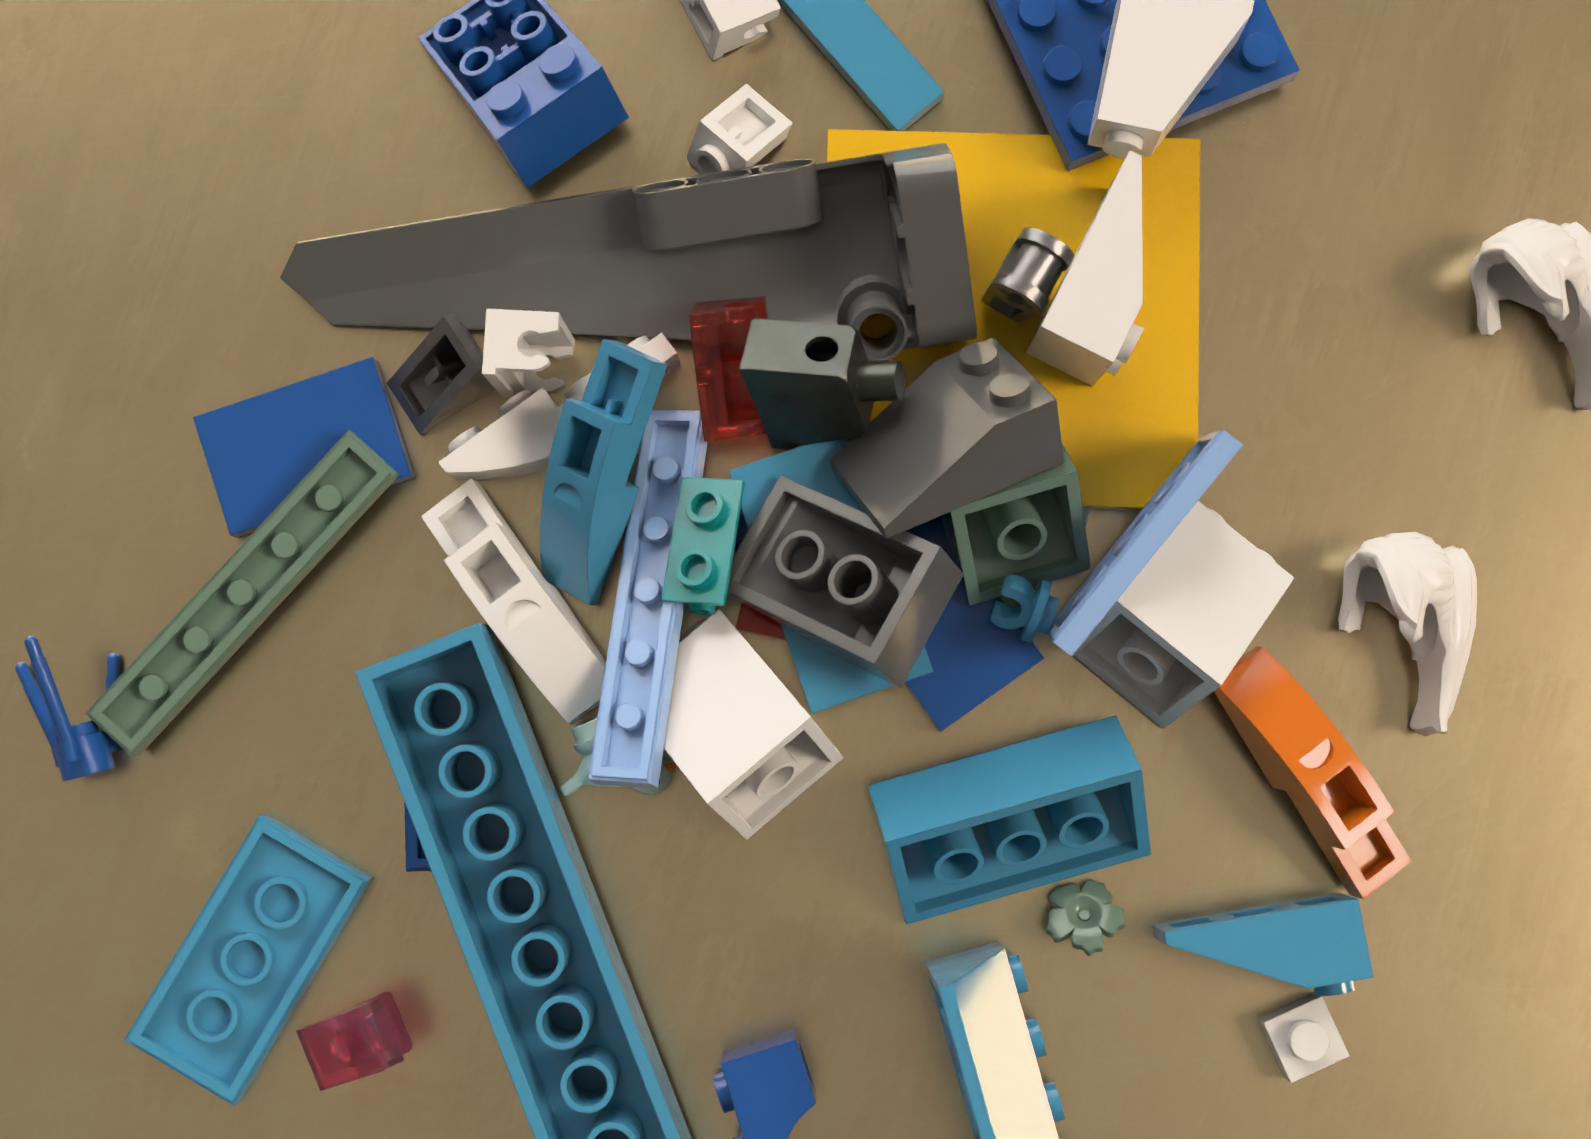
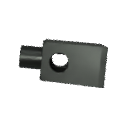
(814, 381)

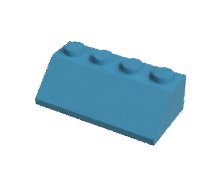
(1012, 819)

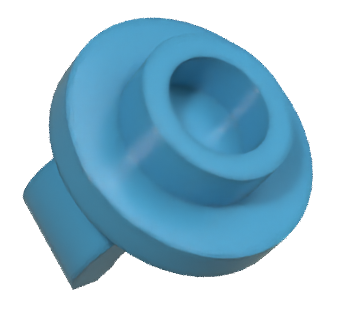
(1034, 611)

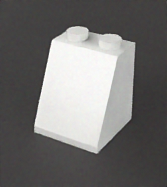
(1185, 617)
(740, 728)

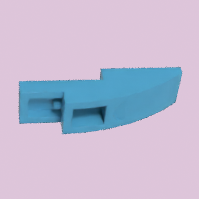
(588, 470)

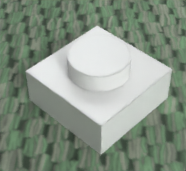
(1303, 1037)

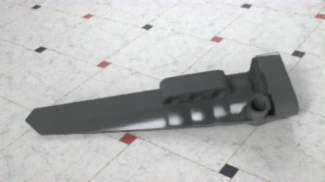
(637, 258)

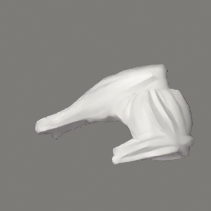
(1548, 272)
(1436, 609)

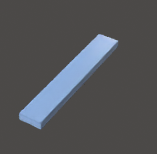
(643, 627)

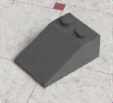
(952, 439)
(841, 581)

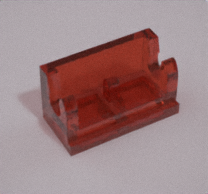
(718, 344)

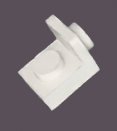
(737, 133)

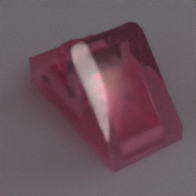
(355, 1041)

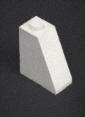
(1157, 66)

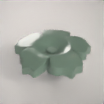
(1084, 916)

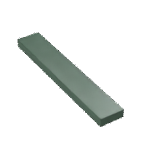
(242, 594)

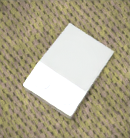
(1095, 306)

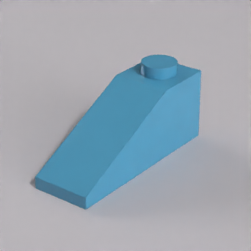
(1299, 941)

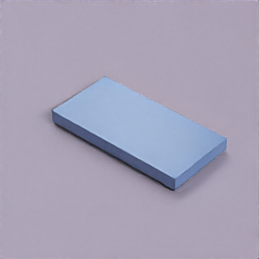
(1142, 539)

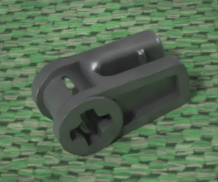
(1028, 275)

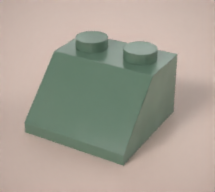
(1020, 531)

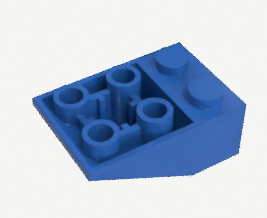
(525, 81)

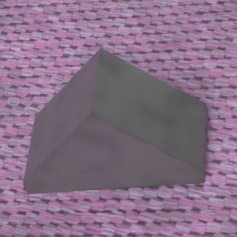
(440, 375)

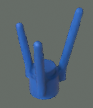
(75, 748)

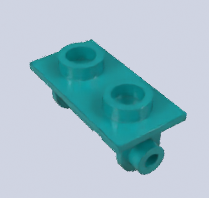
(703, 543)

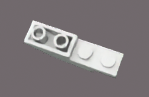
(525, 433)
(518, 600)

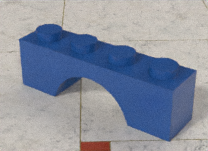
(766, 1086)

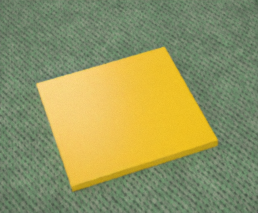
(1129, 425)

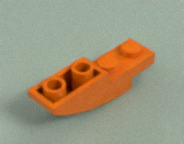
(1316, 768)

